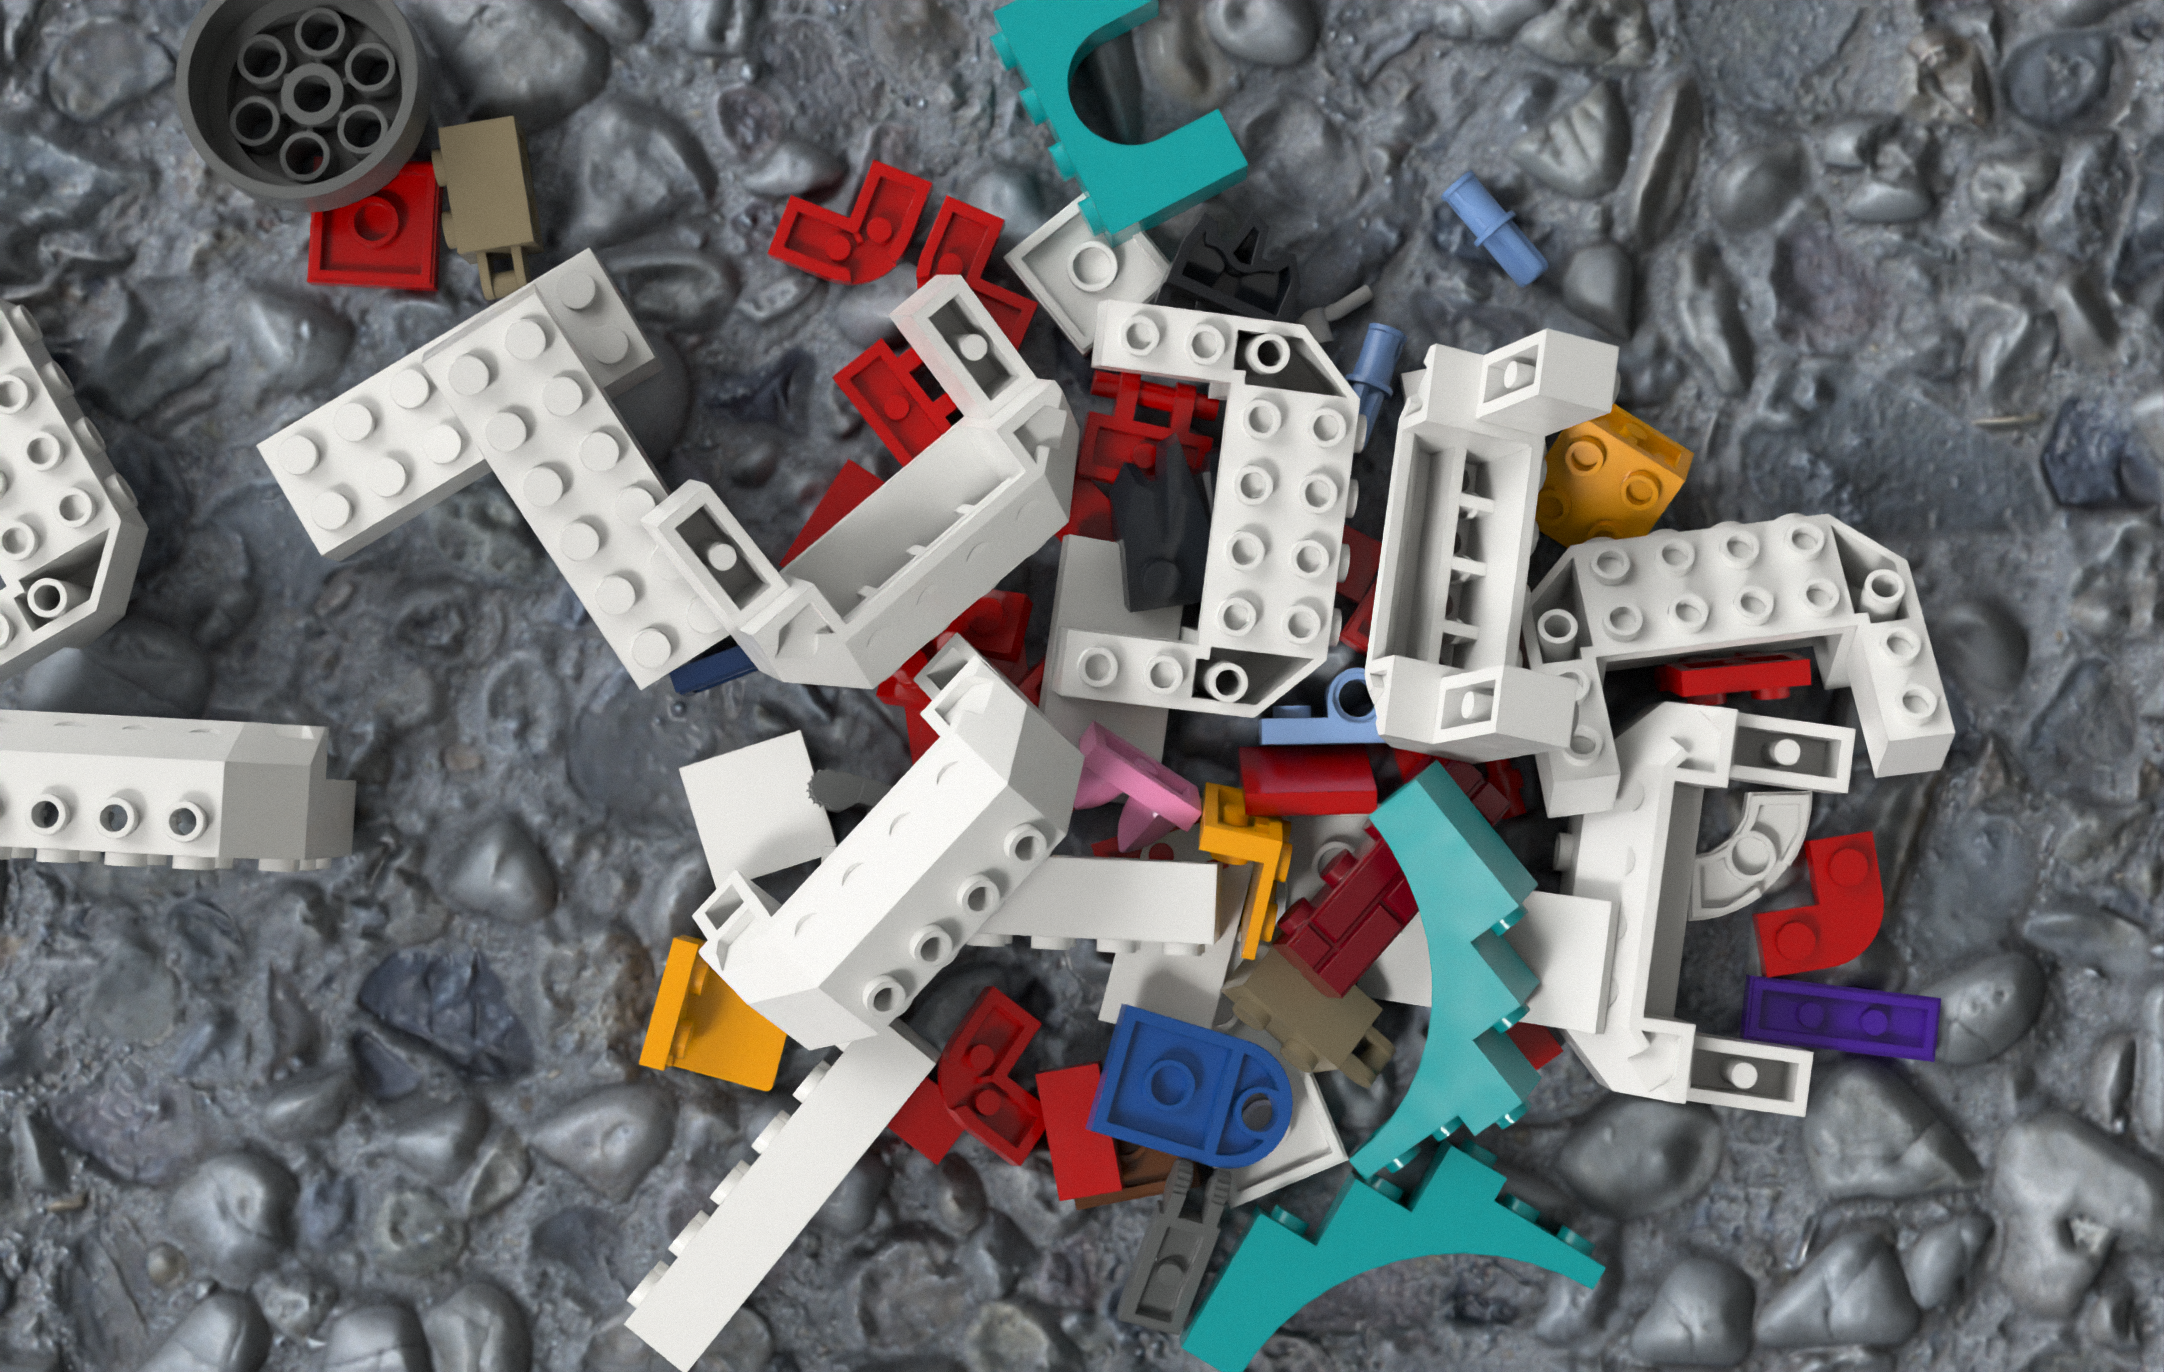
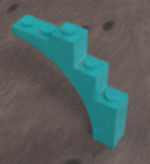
(1467, 898)
(1450, 1211)

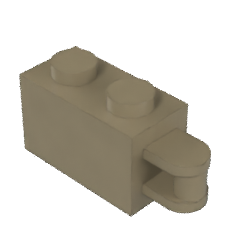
(489, 199)
(1313, 1029)

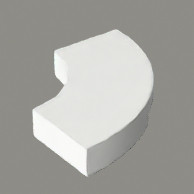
(1752, 855)

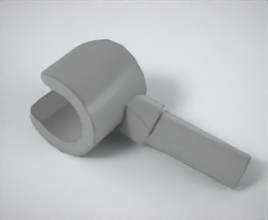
(1318, 319)

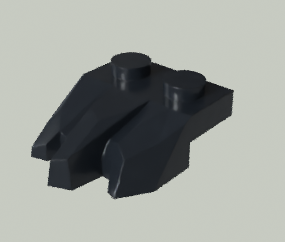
(1230, 274)
(1164, 527)

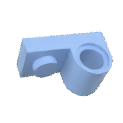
(1295, 726)

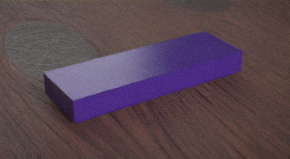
(1840, 1018)

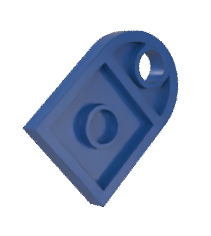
(1186, 1091)

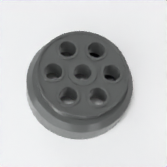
(225, 97)

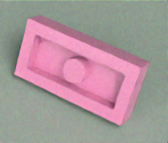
(1156, 794)

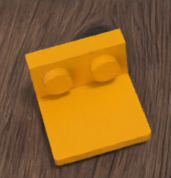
(1609, 479)
(1239, 838)
(708, 1026)

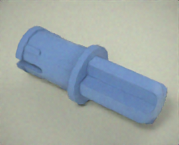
(1495, 229)
(1375, 370)

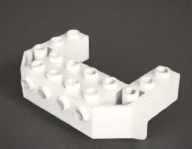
(64, 510)
(1272, 523)
(919, 542)
(1461, 548)
(1728, 594)
(248, 783)
(1646, 862)
(912, 872)

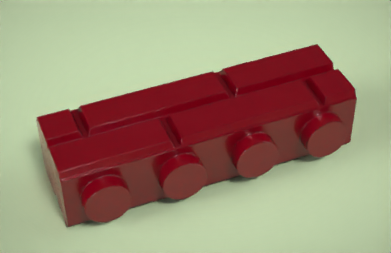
(1365, 898)

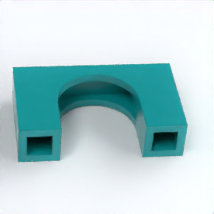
(1123, 185)

